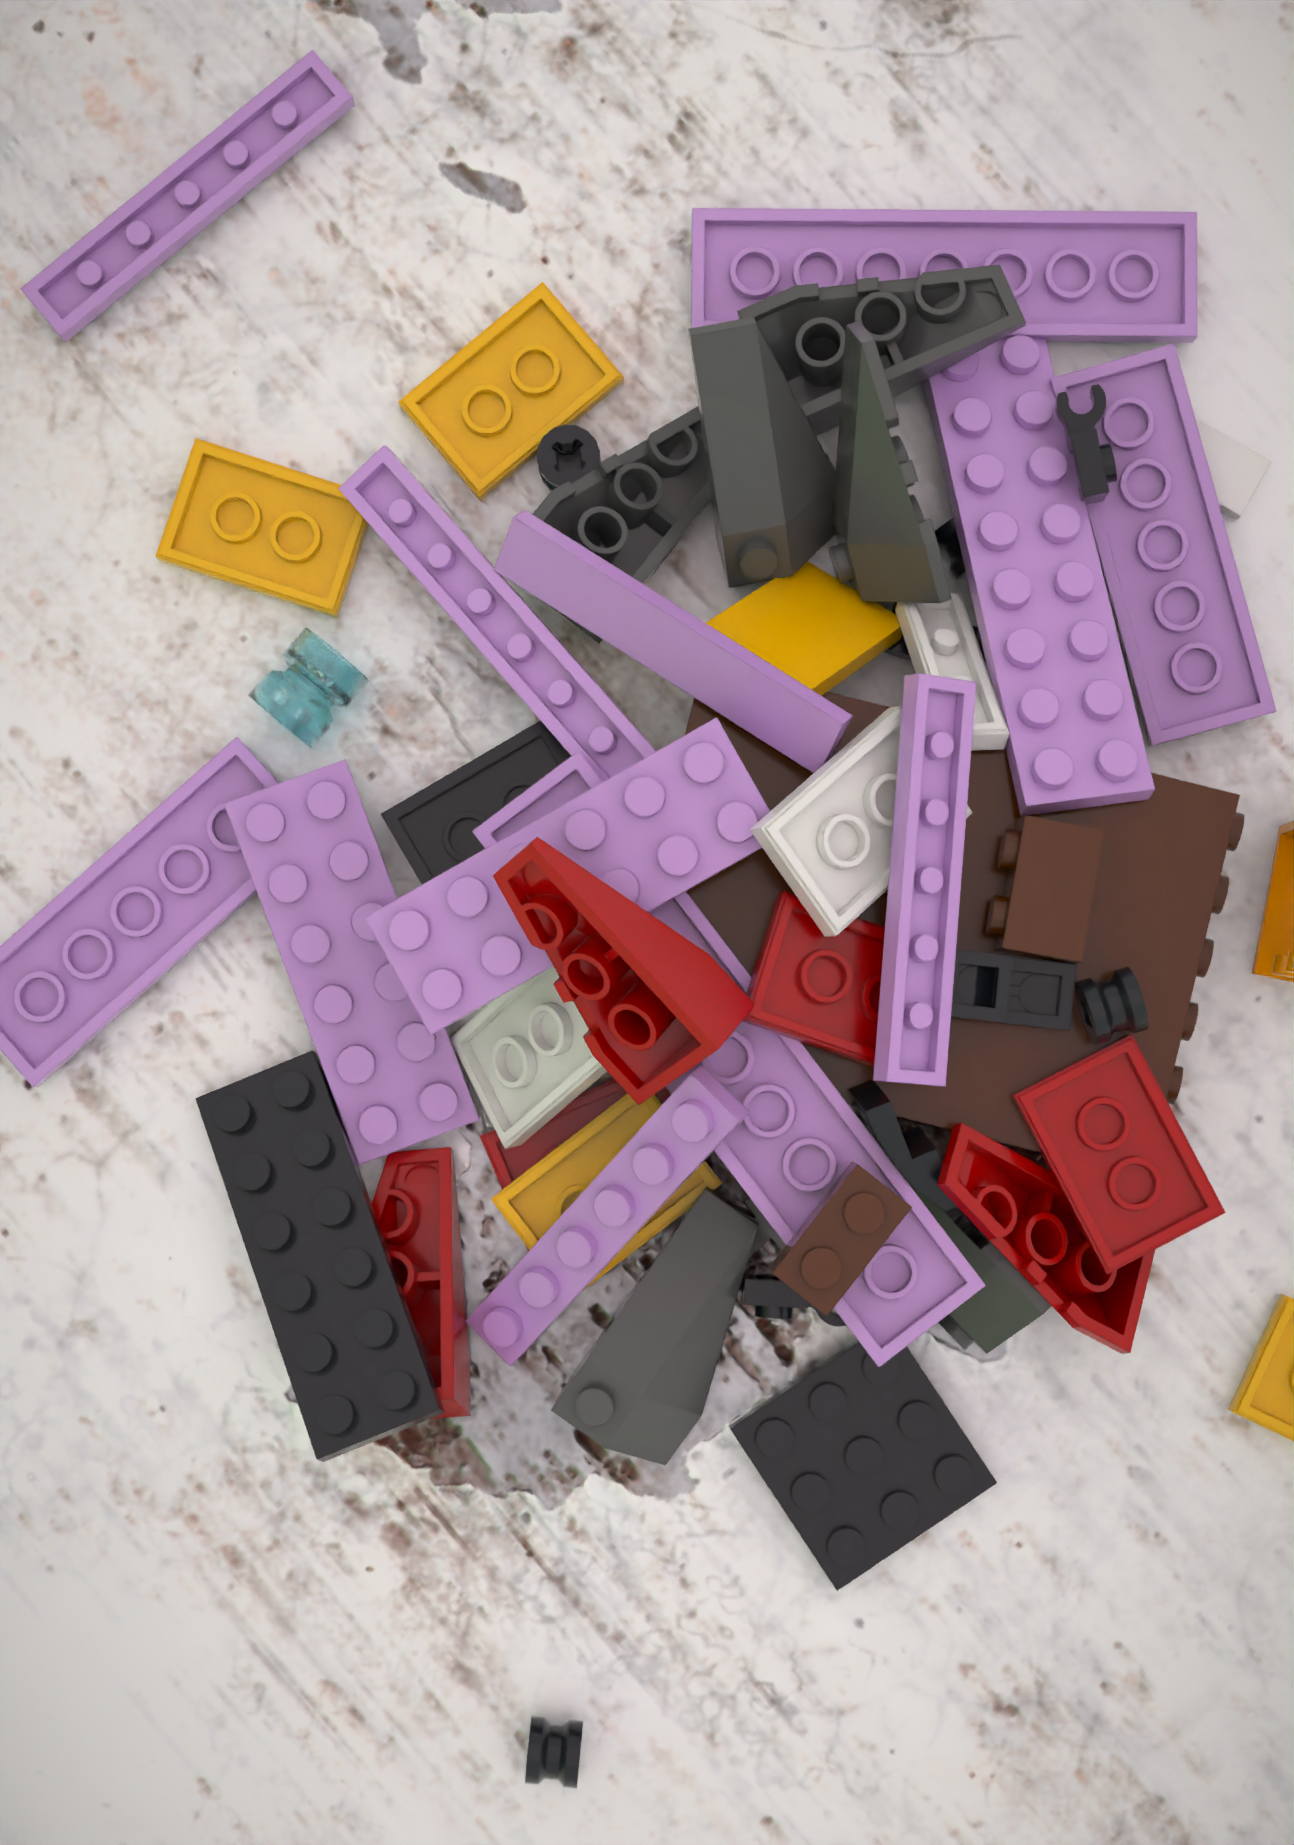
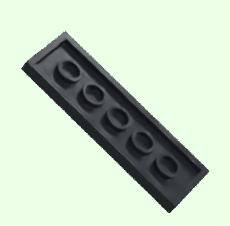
(319, 1257)

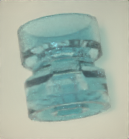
(309, 687)

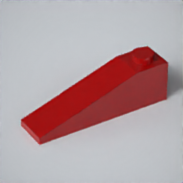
(639, 985)
(1037, 1233)
(422, 1234)

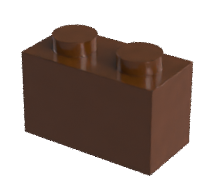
(1046, 889)
(839, 1238)

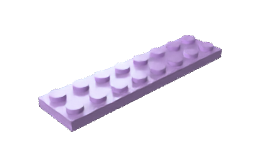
(1069, 270)
(1036, 582)

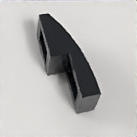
(1013, 990)
(908, 1151)

